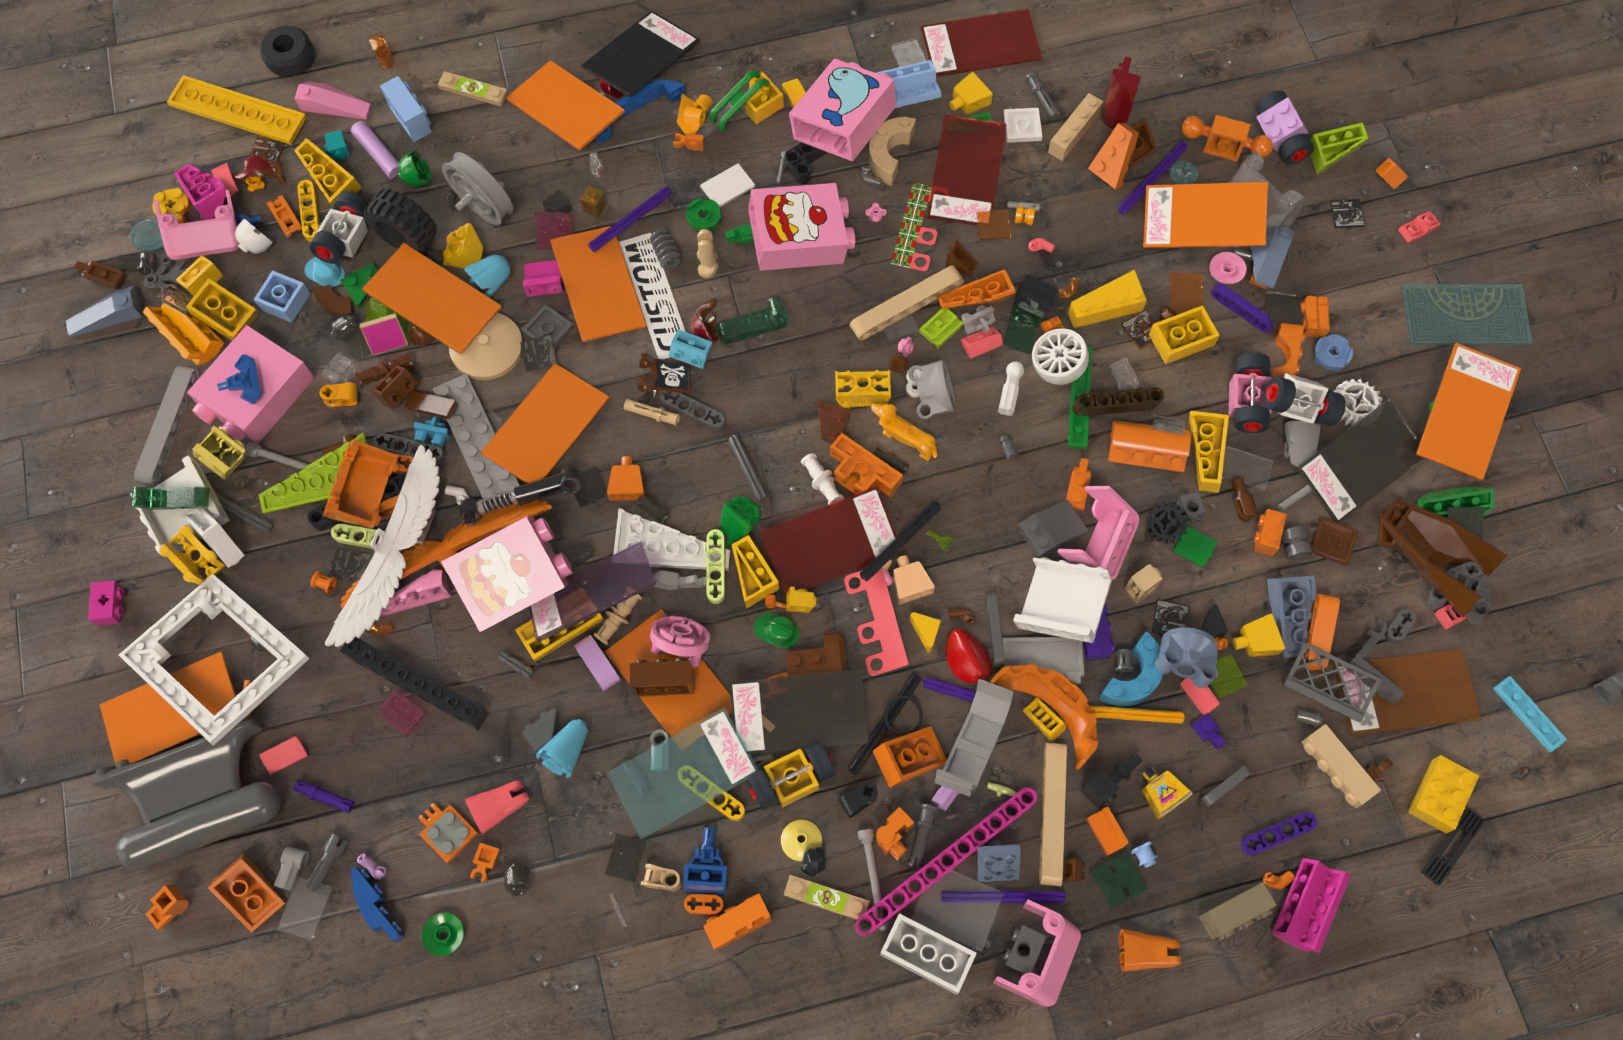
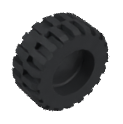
(400, 220)

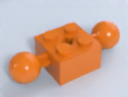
(1226, 137)

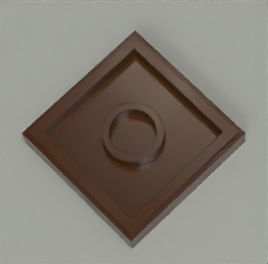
(1334, 541)

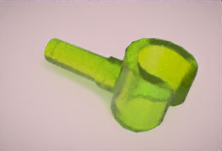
(941, 540)

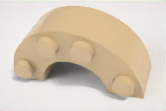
(891, 133)

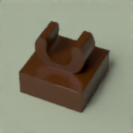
(1072, 871)

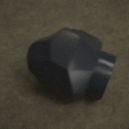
(813, 861)

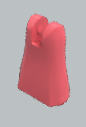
(495, 805)

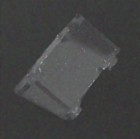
(1281, 209)

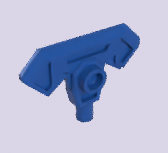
(245, 380)

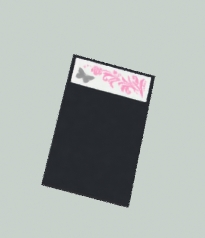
(640, 53)

